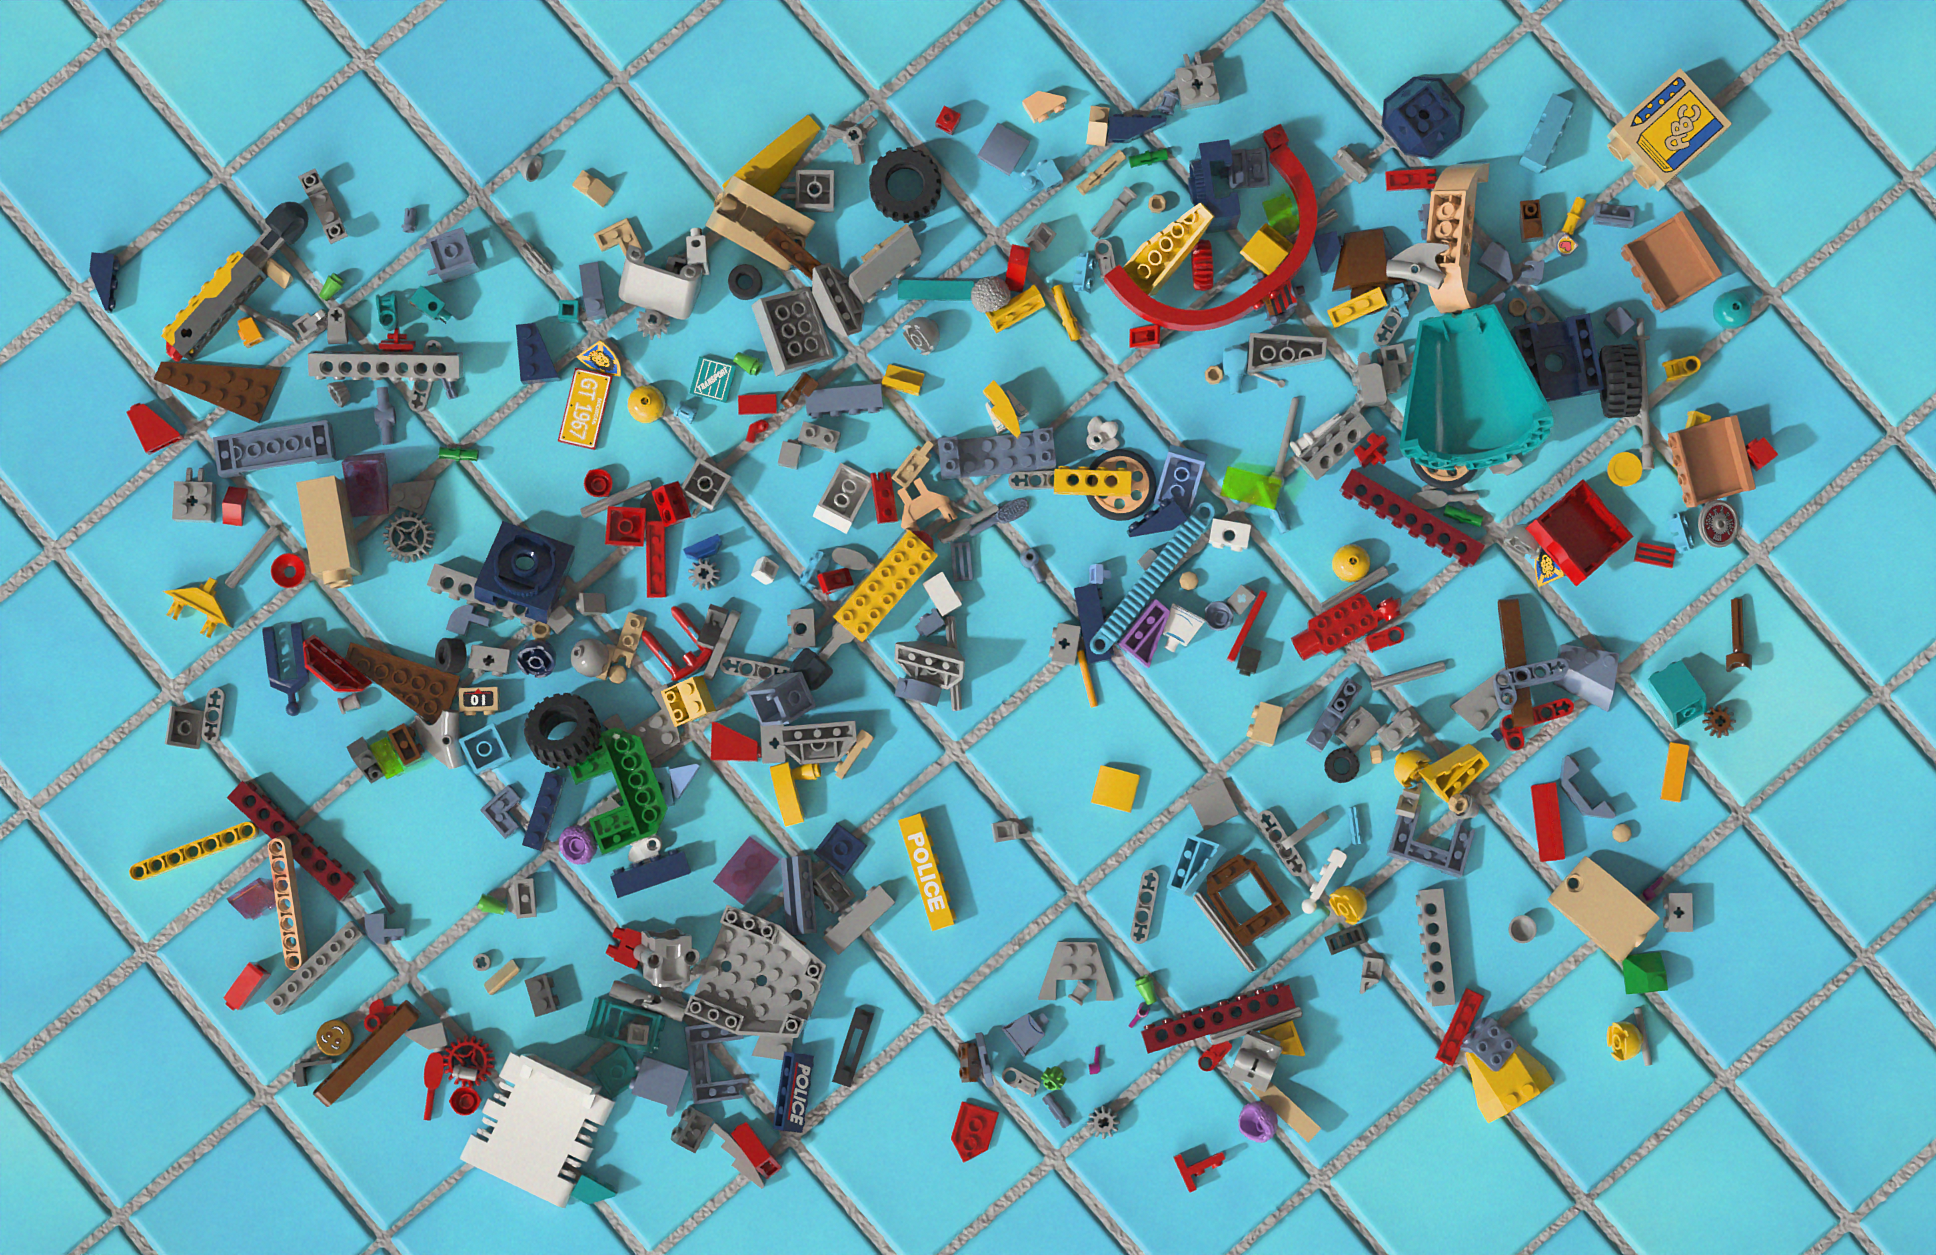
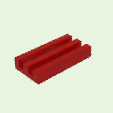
(1658, 548)

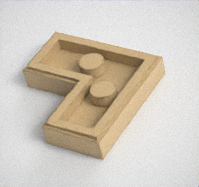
(618, 233)

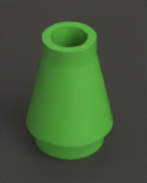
(331, 286)
(749, 363)
(491, 905)
(1146, 988)

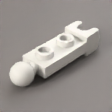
(1336, 860)

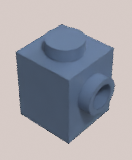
(1618, 321)

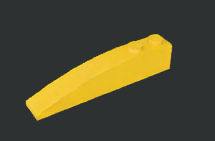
(776, 160)
(1165, 252)

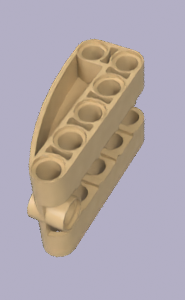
(749, 215)
(1604, 909)

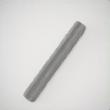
(616, 499)
(252, 556)
(1355, 588)
(1408, 676)

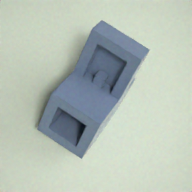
(463, 616)
(918, 691)
(377, 929)

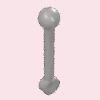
(1280, 383)
(953, 504)

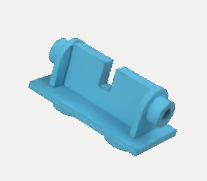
(1084, 281)
(1684, 539)
(817, 561)

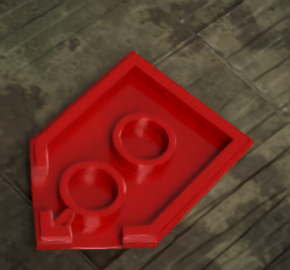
(973, 1130)

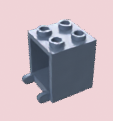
(451, 255)
(781, 699)
(659, 1082)

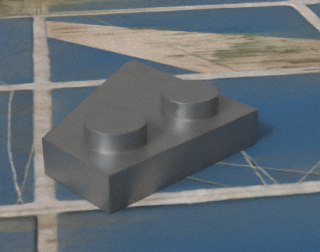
(412, 495)

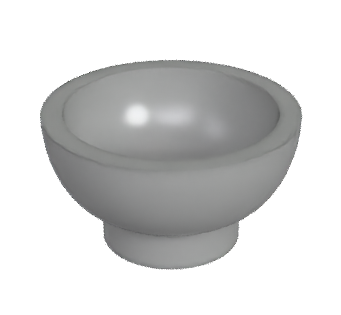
(530, 167)
(1472, 808)
(1522, 929)

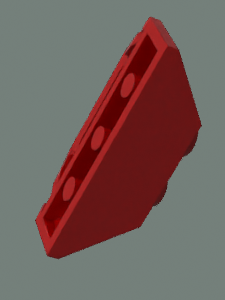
(332, 668)

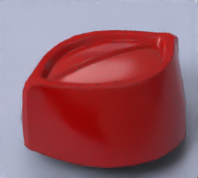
(598, 483)
(465, 1101)

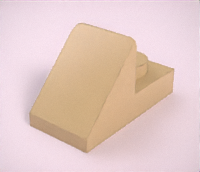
(1097, 126)
(593, 188)

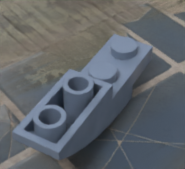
(1333, 714)

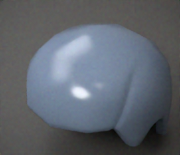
(1218, 615)

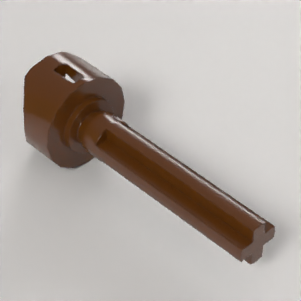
(1738, 657)

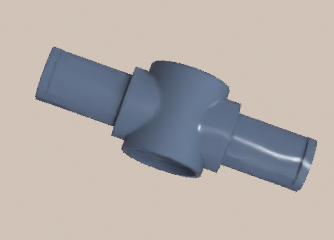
(385, 415)

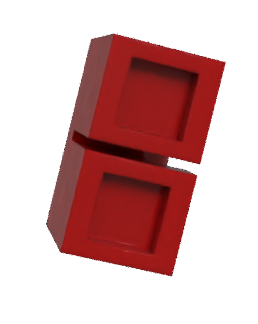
(623, 954)

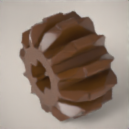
(1722, 728)

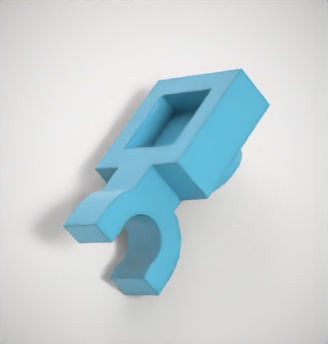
(1397, 298)

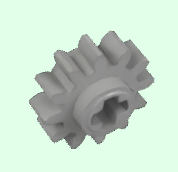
(650, 328)

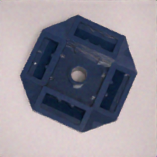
(1420, 136)

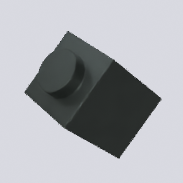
(1248, 661)

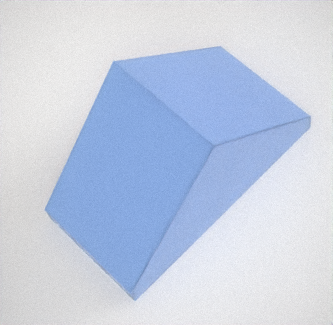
(682, 777)

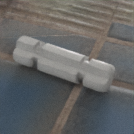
(535, 256)

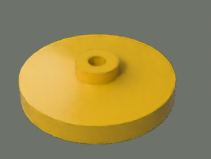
(1624, 469)

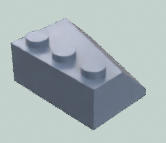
(1589, 674)

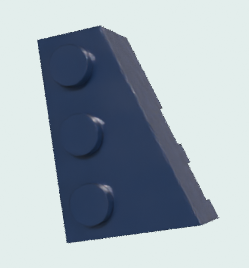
(533, 356)

